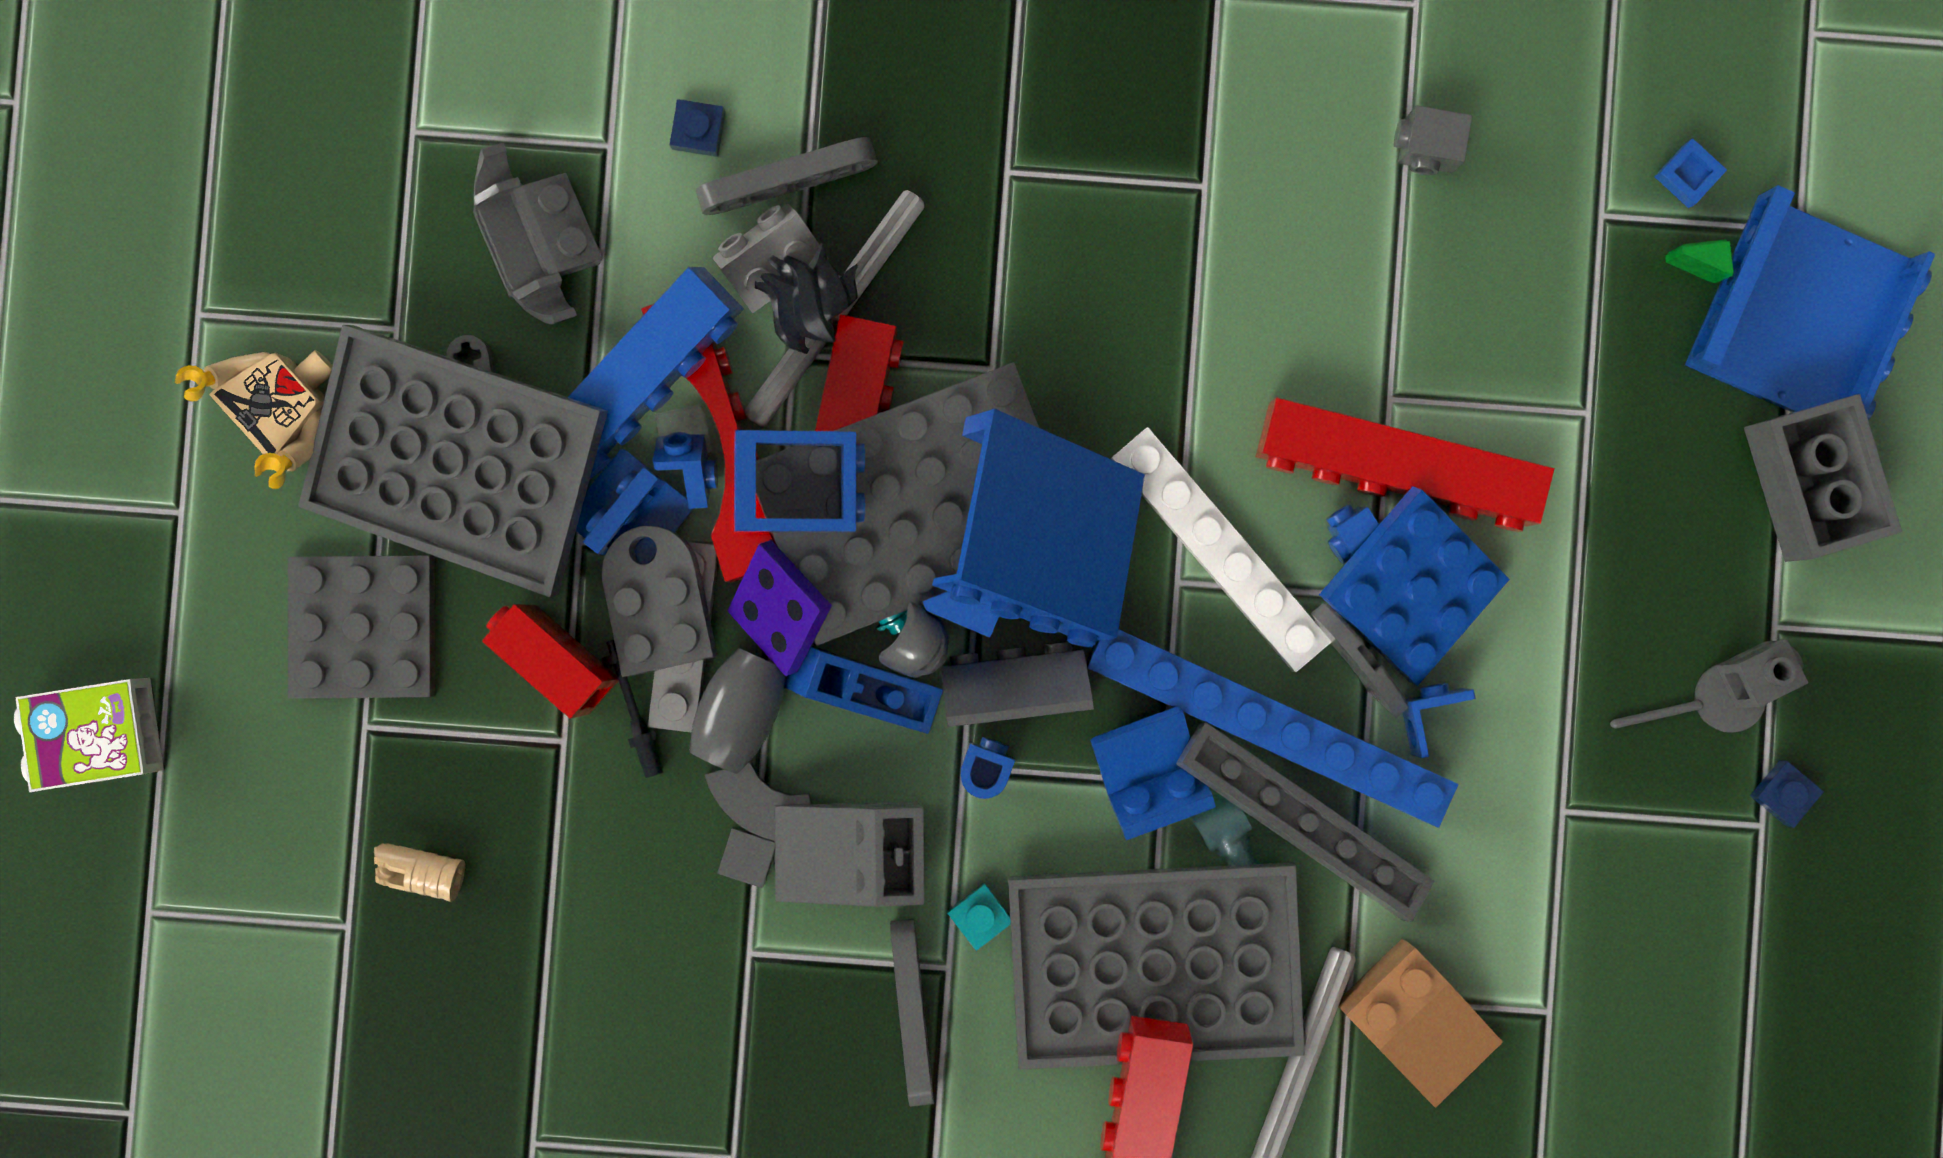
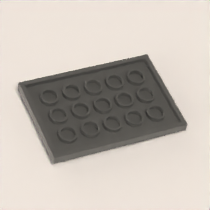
(452, 459)
(915, 501)
(1161, 946)

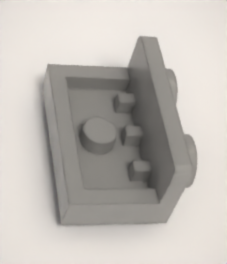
(746, 256)

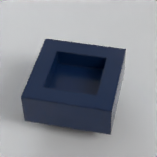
(697, 127)
(1786, 793)

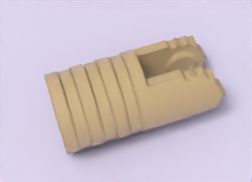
(418, 871)

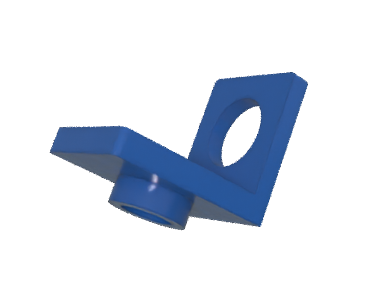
(1430, 697)

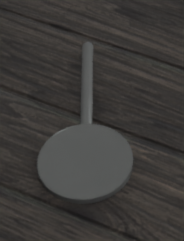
(1712, 704)

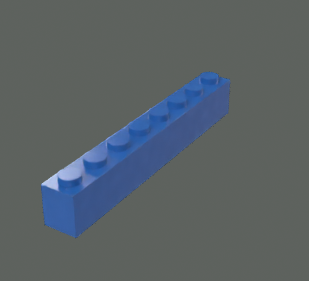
(1273, 726)

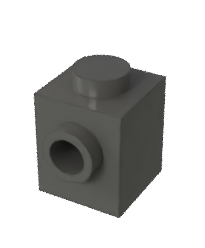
(1432, 140)
(1762, 674)

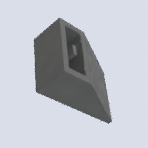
(850, 854)

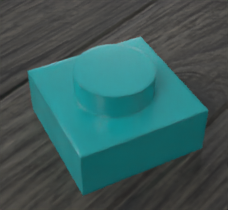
(980, 916)

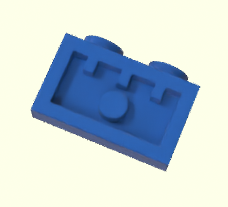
(1143, 774)

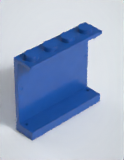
(1807, 310)
(1046, 531)

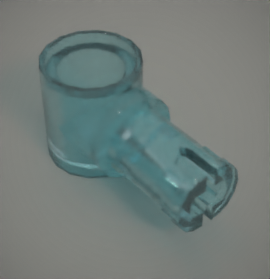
(1226, 832)

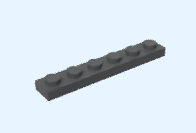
(1305, 822)

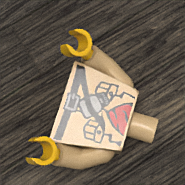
(269, 402)

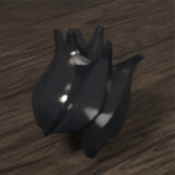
(807, 298)

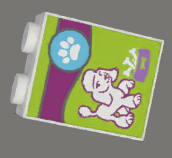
(88, 734)

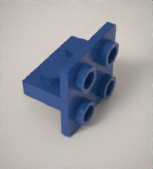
(627, 498)

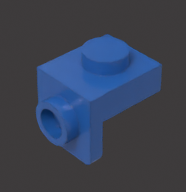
(688, 453)

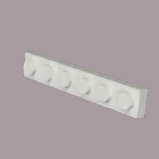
(1223, 552)

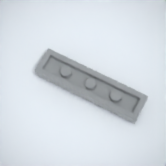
(680, 687)

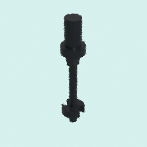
(642, 738)

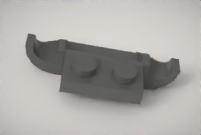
(532, 234)

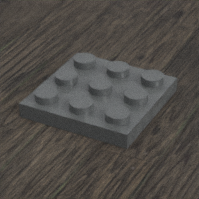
(361, 626)

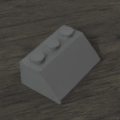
(1823, 479)
(1016, 685)

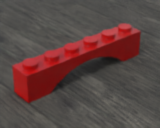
(727, 409)

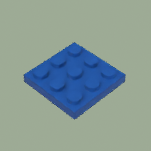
(1414, 586)

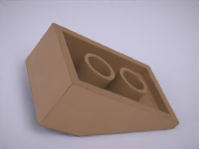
(1419, 1022)

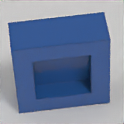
(1690, 173)

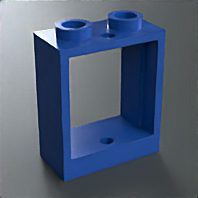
(745, 480)

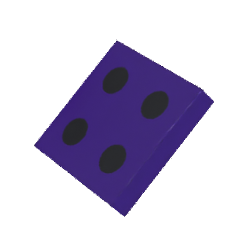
(779, 608)

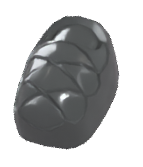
(920, 645)

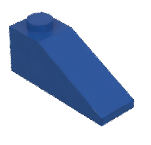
(865, 690)

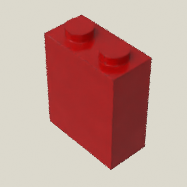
(549, 659)

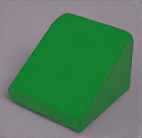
(1704, 259)

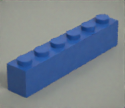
(656, 354)

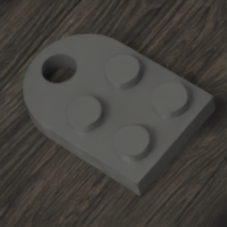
(657, 606)

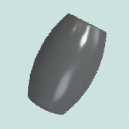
(737, 711)

